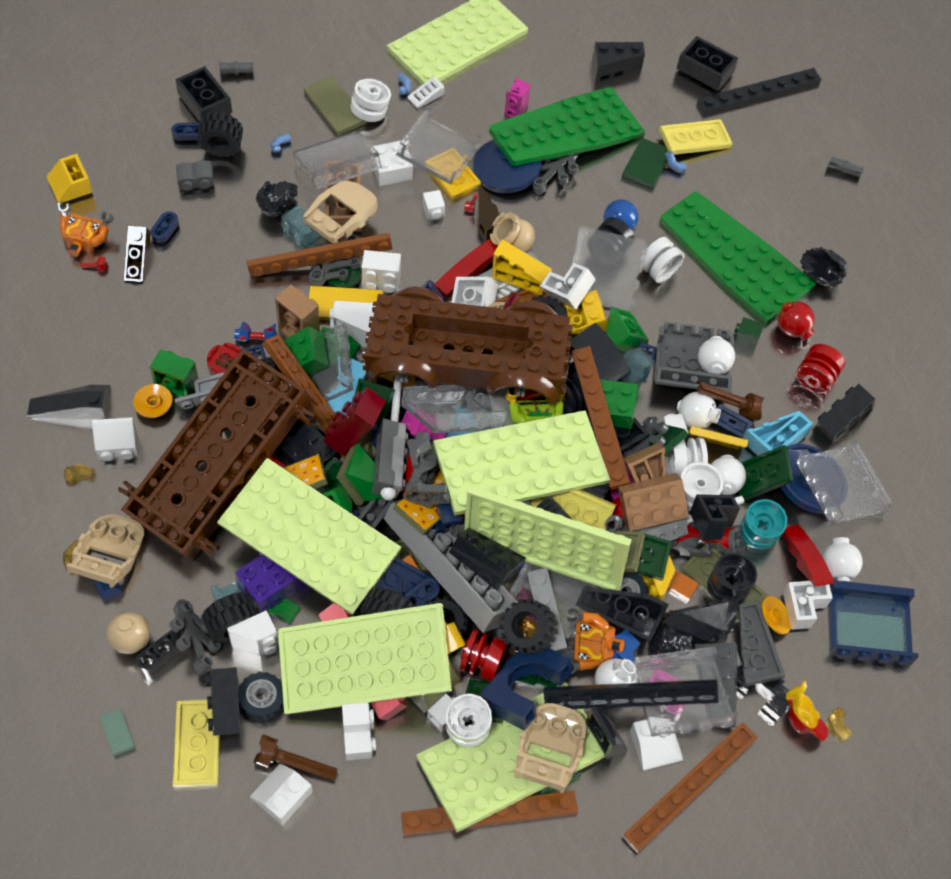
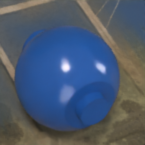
(624, 211)

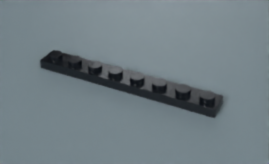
(758, 91)
(633, 694)

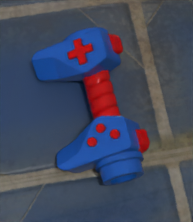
(244, 333)

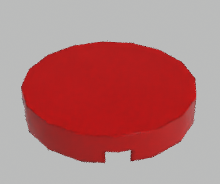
(228, 349)

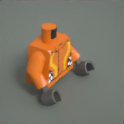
(83, 232)
(593, 640)

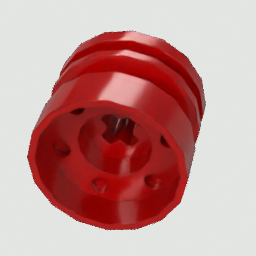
(820, 368)
(483, 655)

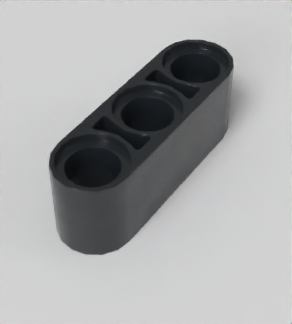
(159, 659)

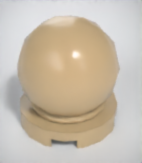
(514, 231)

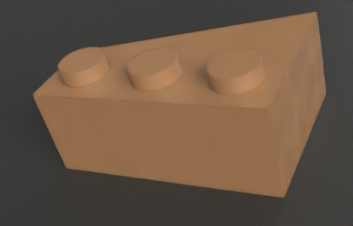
(646, 463)

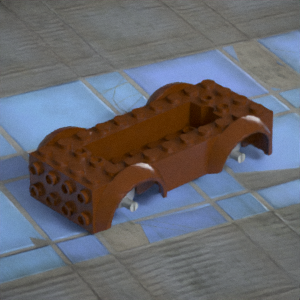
(415, 324)

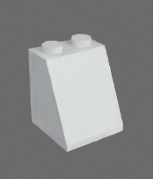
(355, 316)

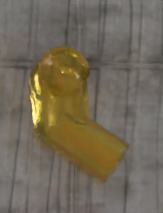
(71, 471)
(837, 723)

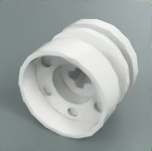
(688, 453)
(467, 708)

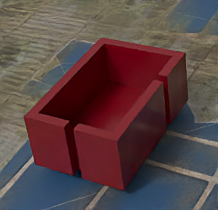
(354, 420)

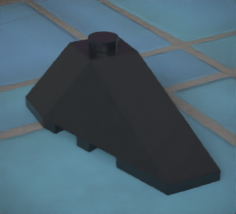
(76, 403)
(707, 622)

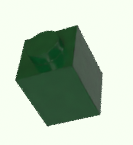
(748, 332)

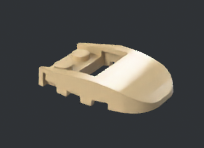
(352, 196)
(112, 536)
(557, 730)

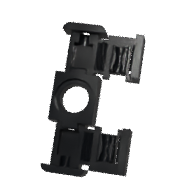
(778, 704)

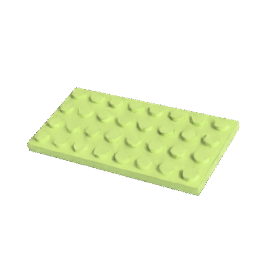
(457, 39)
(522, 460)
(309, 536)
(549, 538)
(364, 659)
(481, 778)

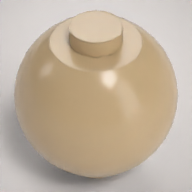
(128, 632)

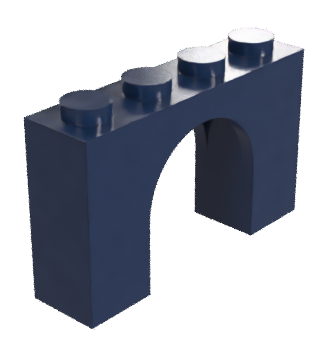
(512, 706)

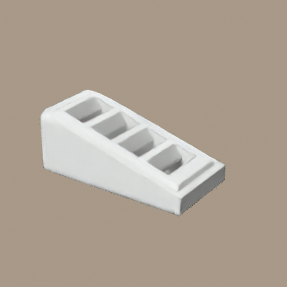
(432, 85)

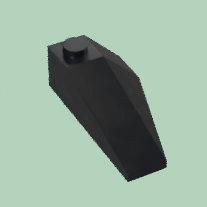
(628, 610)

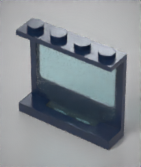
(871, 622)

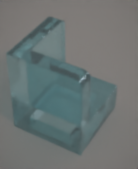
(218, 593)

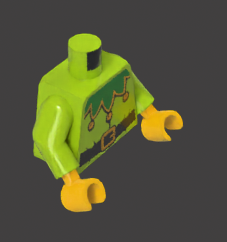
(532, 410)

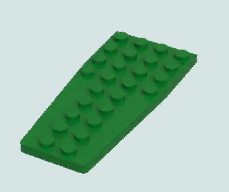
(567, 128)
(736, 256)

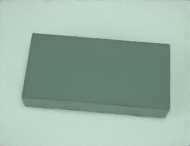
(117, 732)

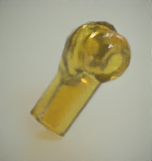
(67, 554)

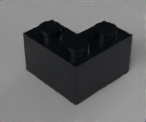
(713, 514)

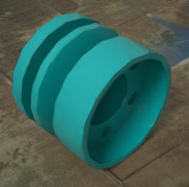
(763, 524)

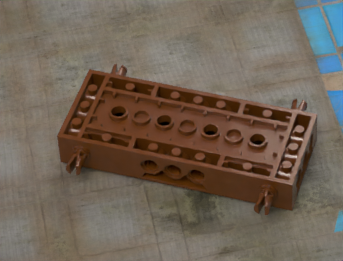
(229, 461)

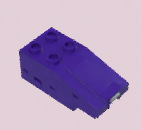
(267, 583)

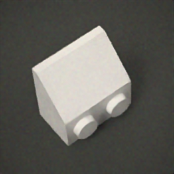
(474, 291)
(115, 438)
(255, 635)
(282, 793)

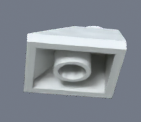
(654, 750)

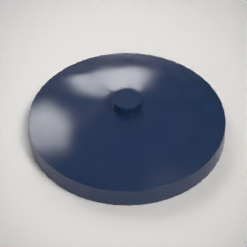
(498, 174)
(799, 490)

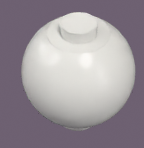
(716, 355)
(698, 410)
(732, 474)
(843, 559)
(615, 672)

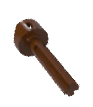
(749, 406)
(270, 752)

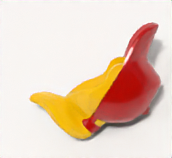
(803, 714)

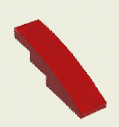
(468, 266)
(807, 555)

